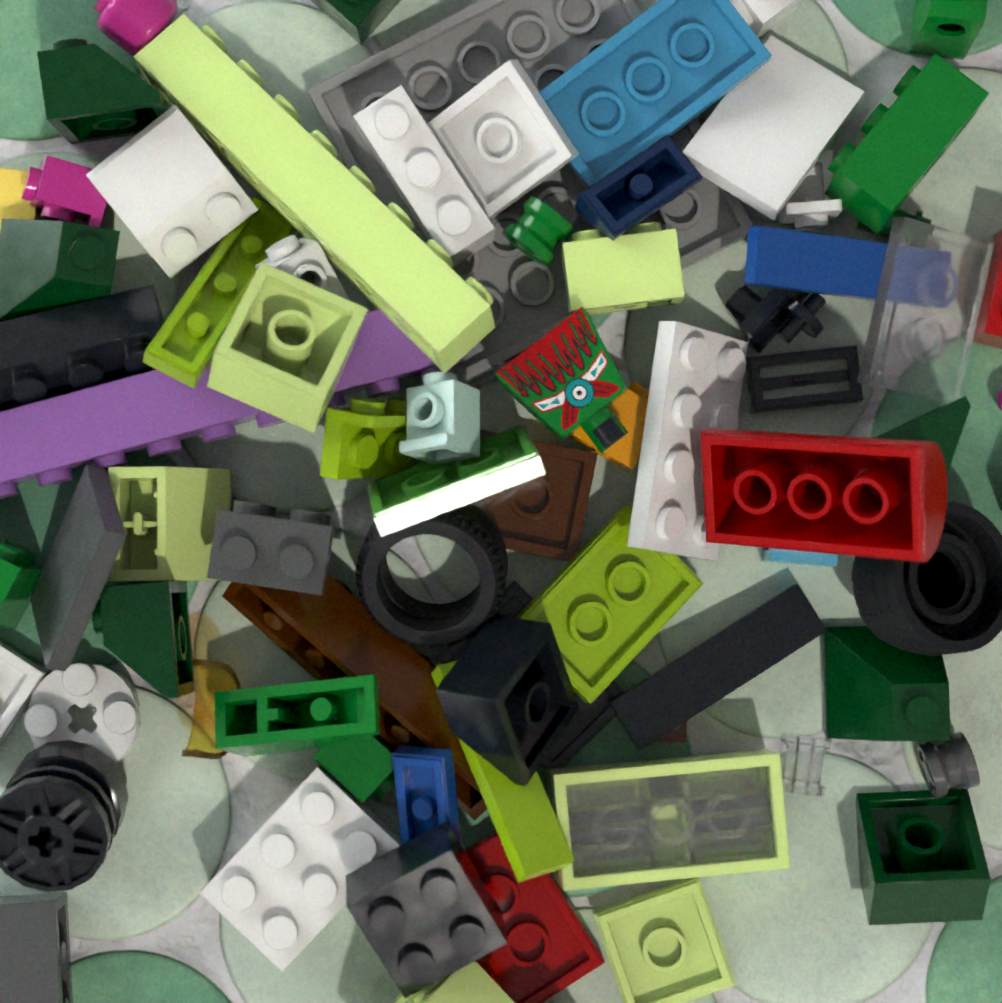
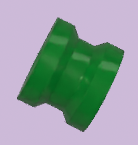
(538, 231)

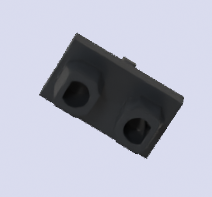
(777, 313)

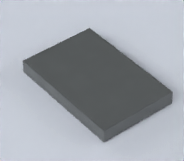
(77, 568)

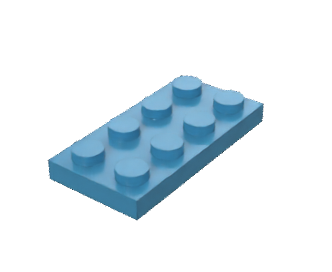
(651, 81)

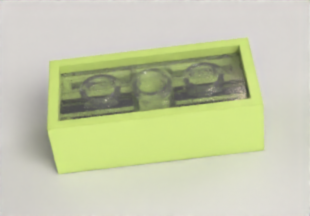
(670, 818)

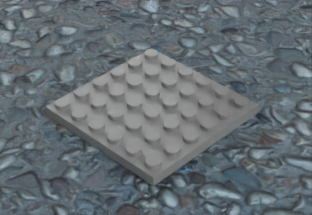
(447, 63)

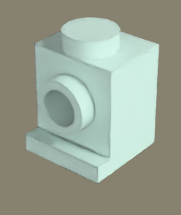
(442, 420)

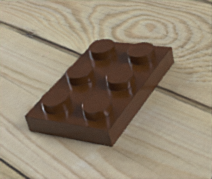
(547, 511)

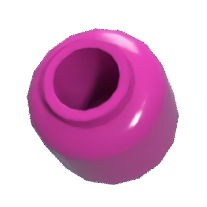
(134, 22)

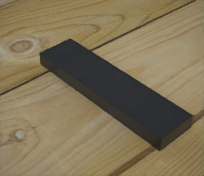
(717, 667)

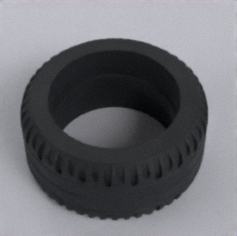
(427, 622)

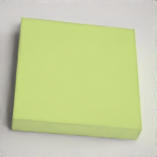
(664, 945)

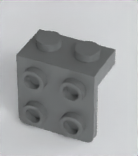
(272, 551)

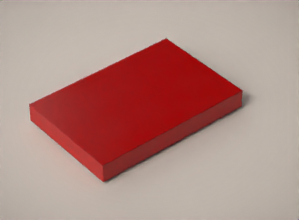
(543, 933)

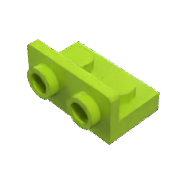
(364, 439)

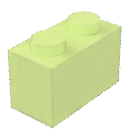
(624, 272)

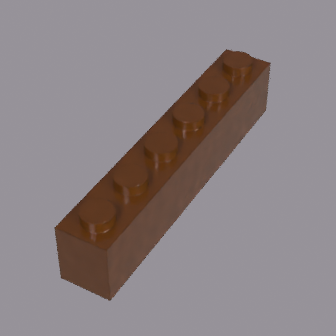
(338, 639)

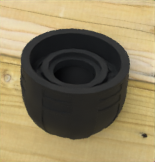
(938, 604)

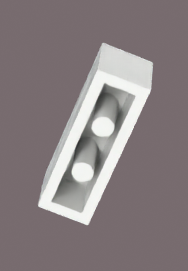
(424, 175)

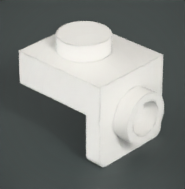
(809, 205)

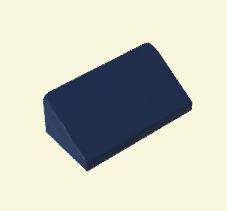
(637, 188)

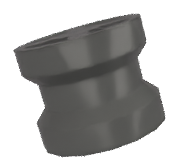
(948, 765)

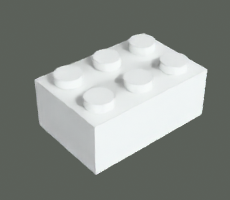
(296, 867)

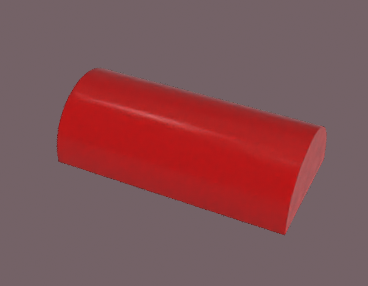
(824, 493)

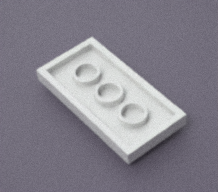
(691, 389)

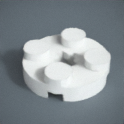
(80, 685)

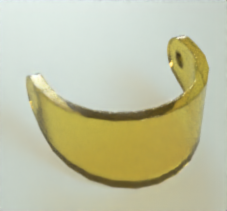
(210, 678)

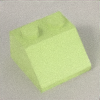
(286, 347)

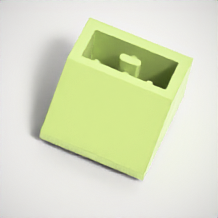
(167, 520)

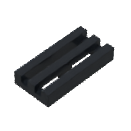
(757, 385)

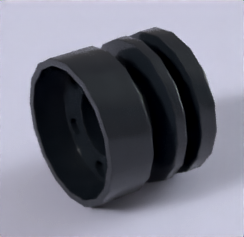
(60, 815)

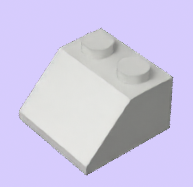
(172, 191)

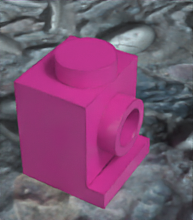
(64, 192)

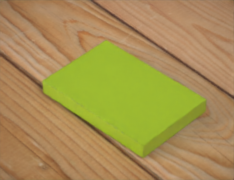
(610, 604)

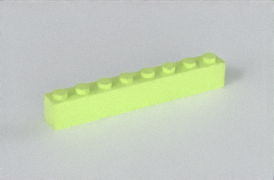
(318, 194)

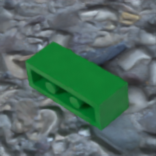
(903, 141)

